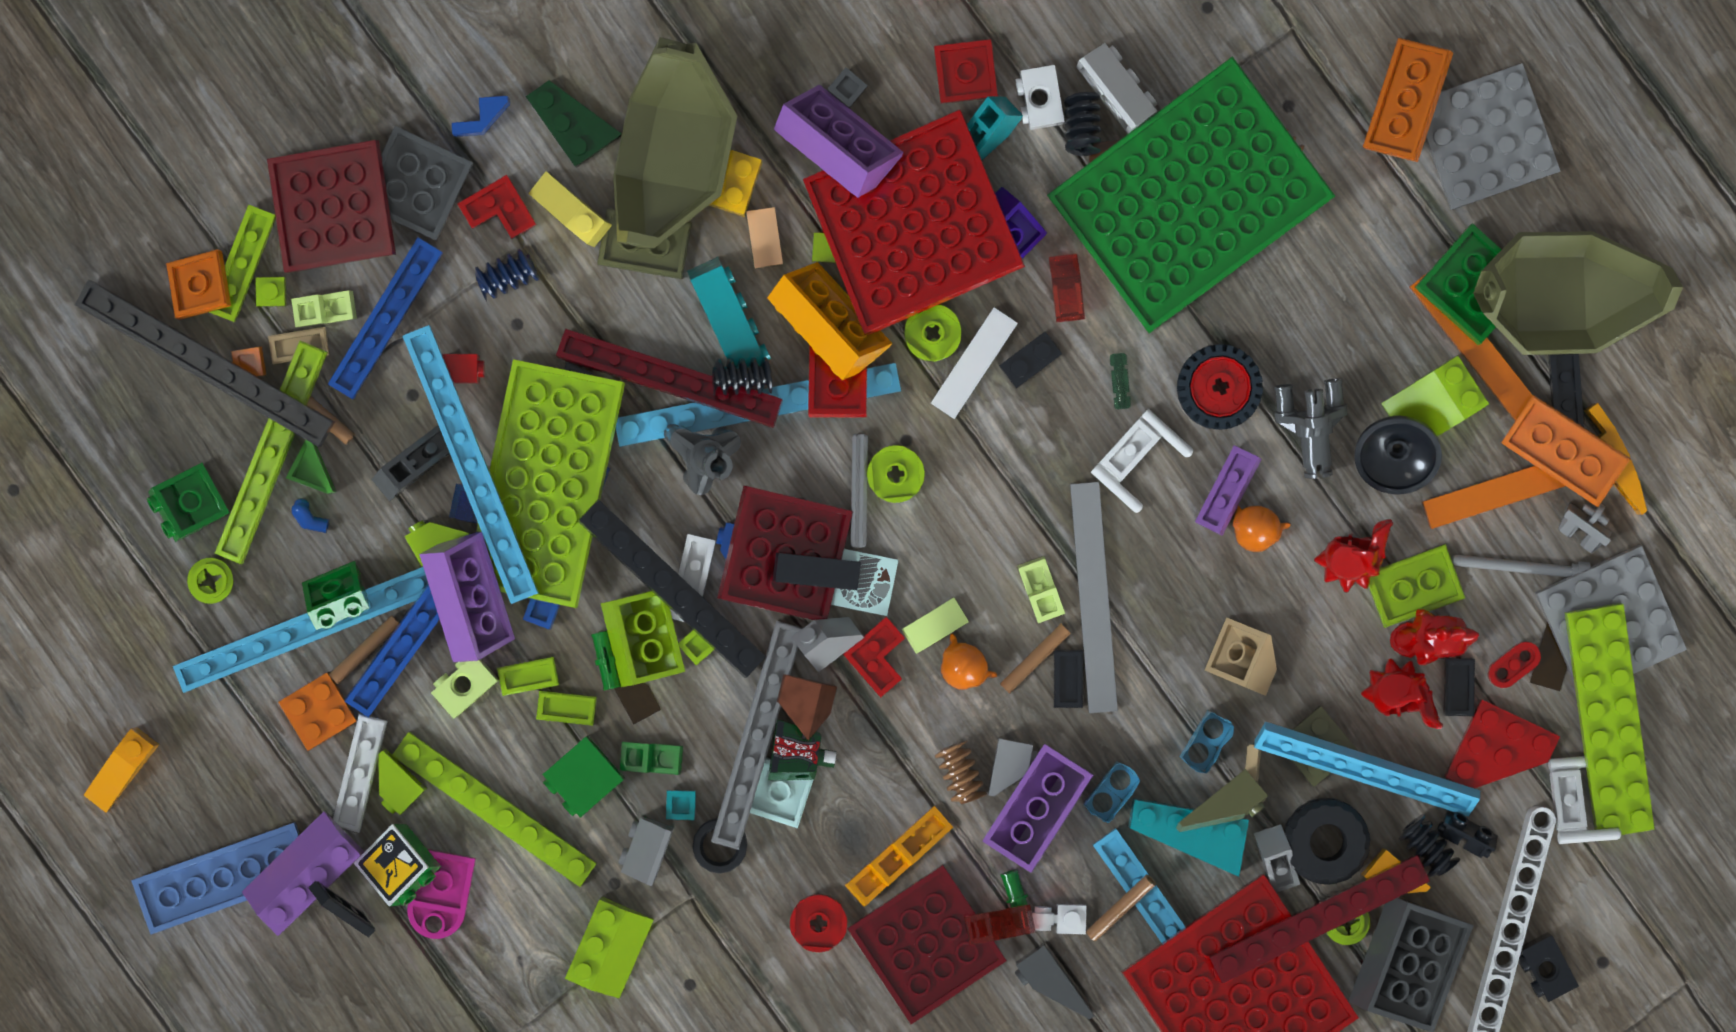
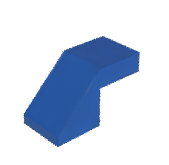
(490, 110)

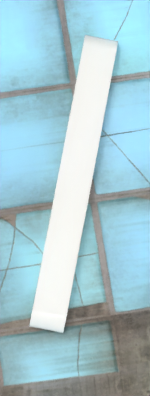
(1509, 915)

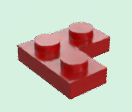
(500, 200)
(869, 654)

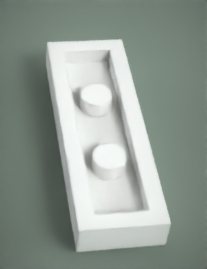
(696, 564)

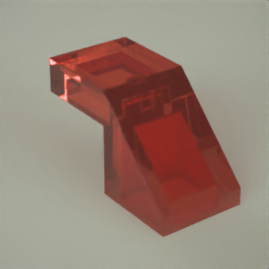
(1066, 288)
(999, 924)

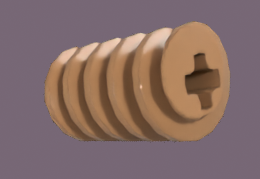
(960, 773)

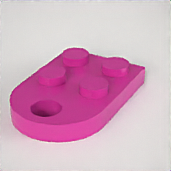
(444, 896)

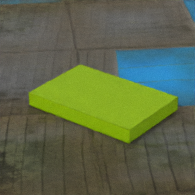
(1414, 584)

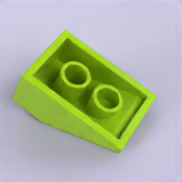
(1439, 397)

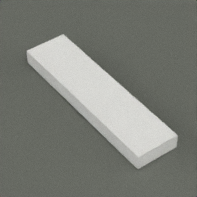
(974, 363)
(359, 772)

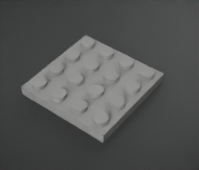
(1489, 137)
(1623, 580)

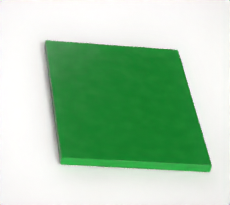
(1191, 195)

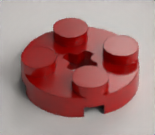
(829, 935)

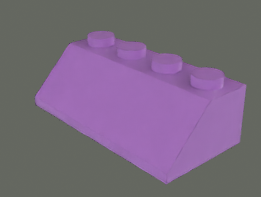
(837, 140)
(467, 597)
(1038, 808)
(315, 855)

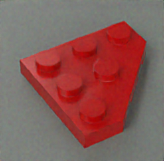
(1498, 747)

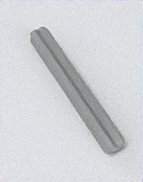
(859, 490)

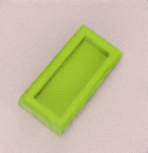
(528, 676)
(566, 708)

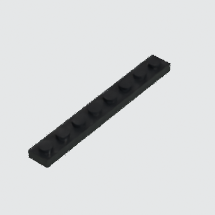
(671, 588)

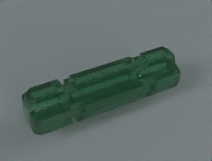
(1120, 381)

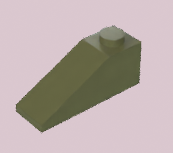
(1230, 803)

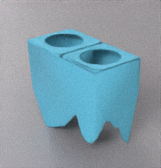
(1199, 737)
(1114, 793)

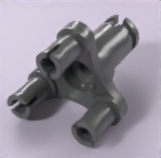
(1314, 424)
(704, 455)

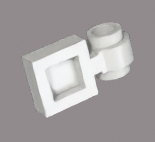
(1068, 920)

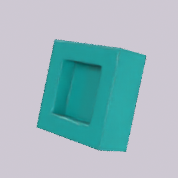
(680, 804)

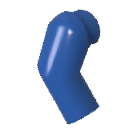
(305, 519)

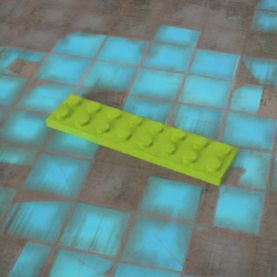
(1609, 718)

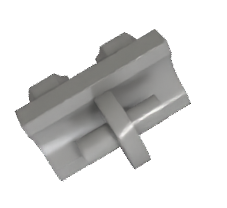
(1576, 518)

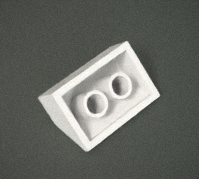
(1117, 87)

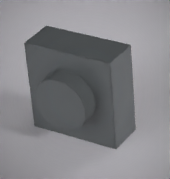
(847, 87)

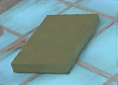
(664, 260)

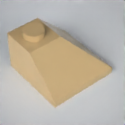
(1243, 657)

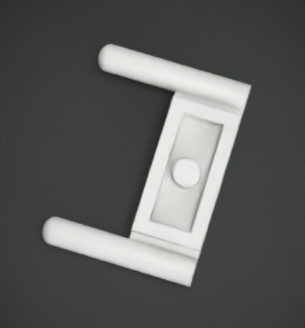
(1131, 450)
(1569, 803)

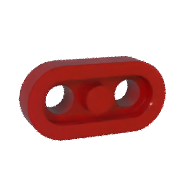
(1514, 665)

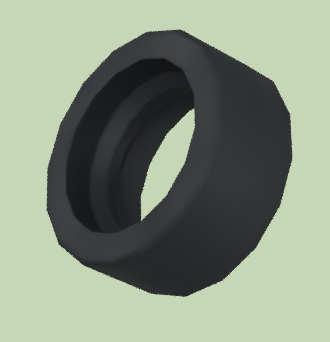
(707, 863)

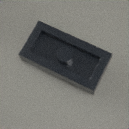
(1030, 360)

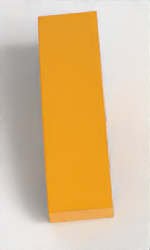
(1628, 482)
(899, 856)

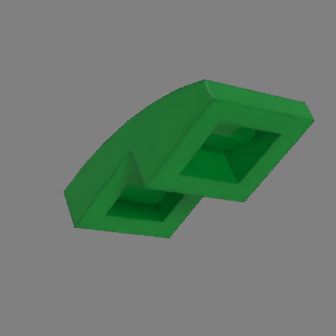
(651, 758)

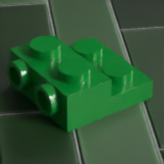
(187, 502)
(335, 596)

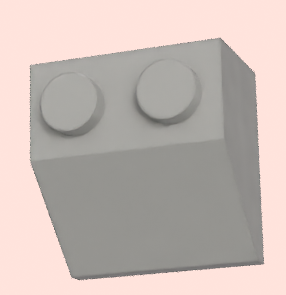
(646, 850)

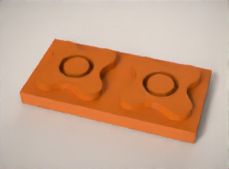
(1408, 99)
(1566, 450)

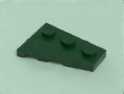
(571, 123)

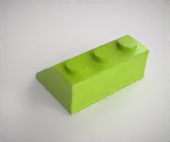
(642, 638)
(609, 948)

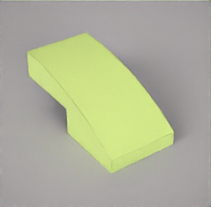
(324, 308)
(1041, 589)
(935, 625)

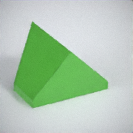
(311, 470)

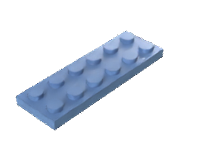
(209, 880)

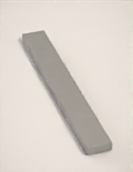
(1093, 597)
(756, 738)

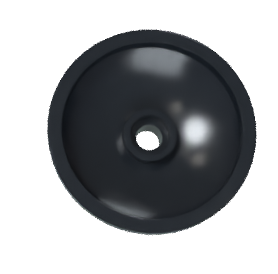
(1402, 468)

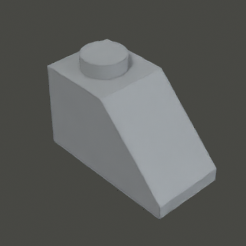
(827, 640)
(1010, 764)
(1276, 858)

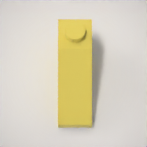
(570, 209)

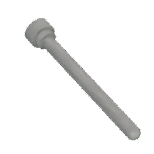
(1519, 566)

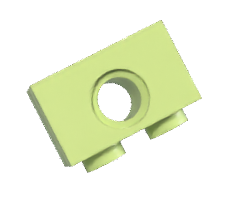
(456, 701)

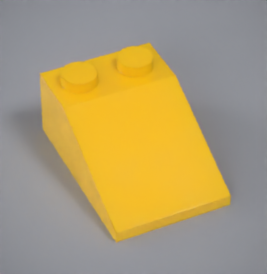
(738, 183)

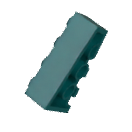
(726, 312)
(1215, 844)

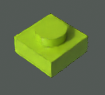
(270, 291)
(695, 647)

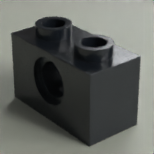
(1560, 978)

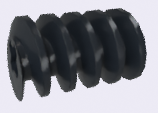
(1080, 123)
(742, 375)
(1428, 847)

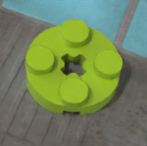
(935, 349)
(908, 484)

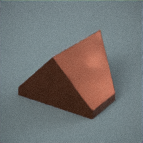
(806, 702)

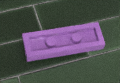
(1228, 490)

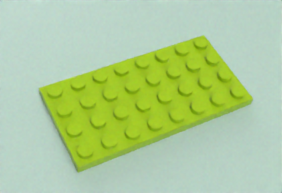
(553, 468)

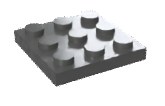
(421, 182)

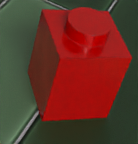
(465, 368)

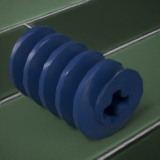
(506, 274)

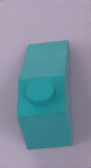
(993, 123)

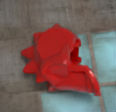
(1355, 558)
(1432, 637)
(1402, 691)

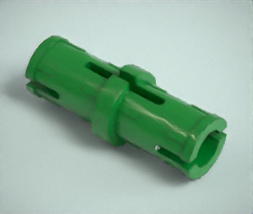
(609, 679)

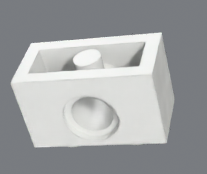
(1043, 80)

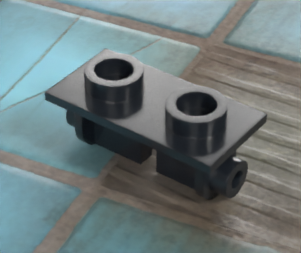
(1480, 839)

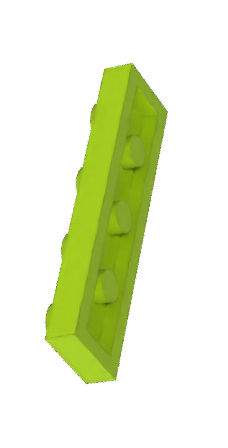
(245, 258)

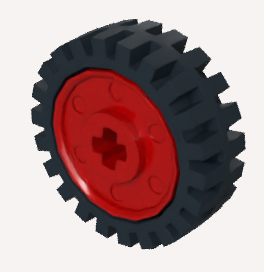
(1230, 367)

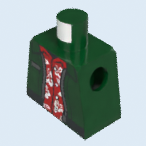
(795, 756)

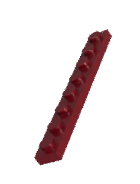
(666, 377)
(1319, 918)

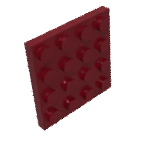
(331, 206)
(787, 525)
(923, 944)

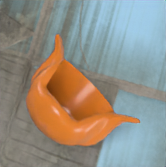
(1257, 528)
(964, 665)

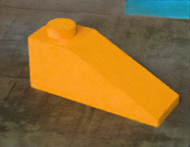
(121, 768)

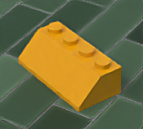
(827, 320)

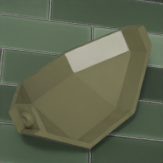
(671, 145)
(1572, 292)

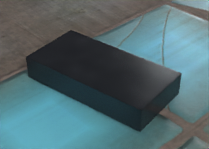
(1068, 678)
(1459, 687)

